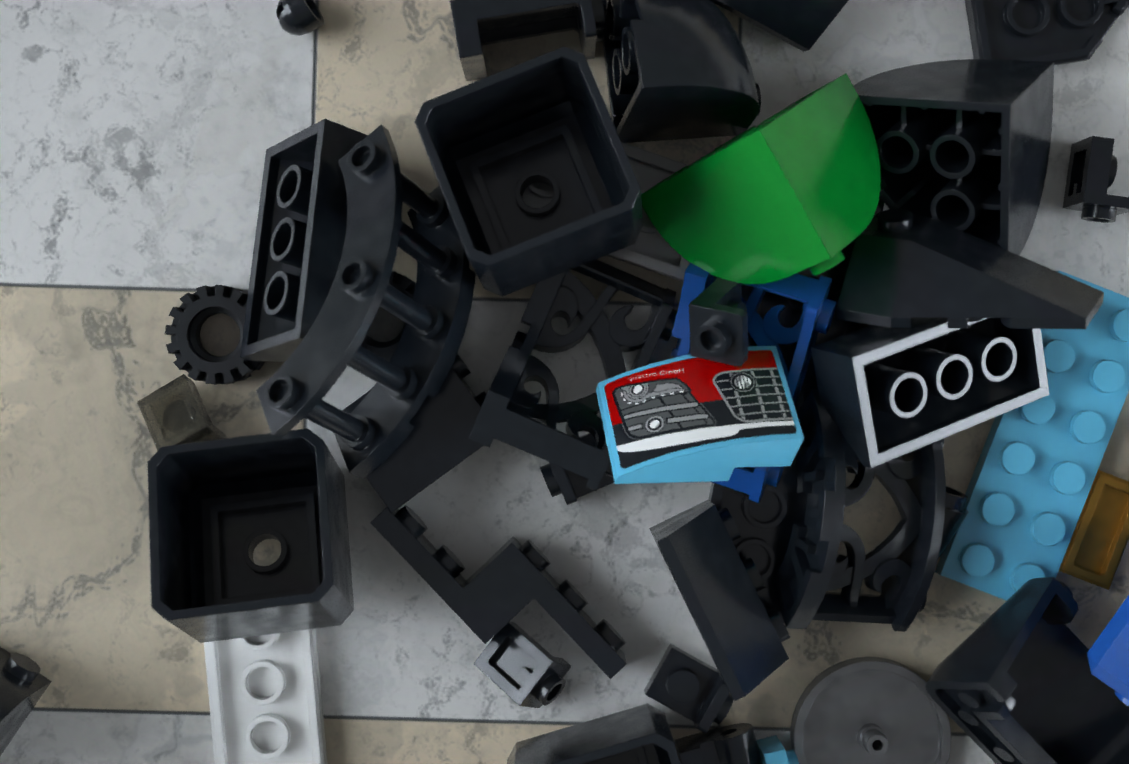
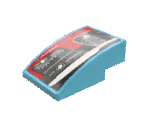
(698, 419)

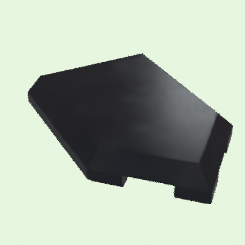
(1040, 28)

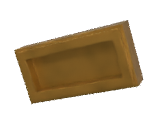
(1100, 532)

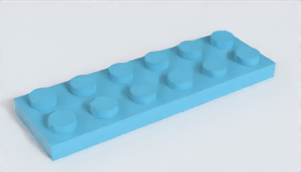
(1044, 459)

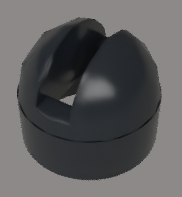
(299, 16)

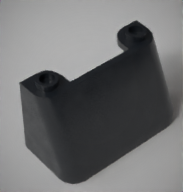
(1028, 686)

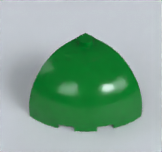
(777, 192)

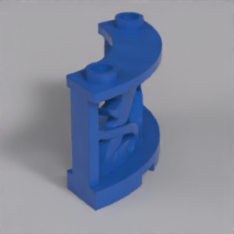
(815, 318)

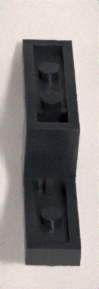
(501, 588)

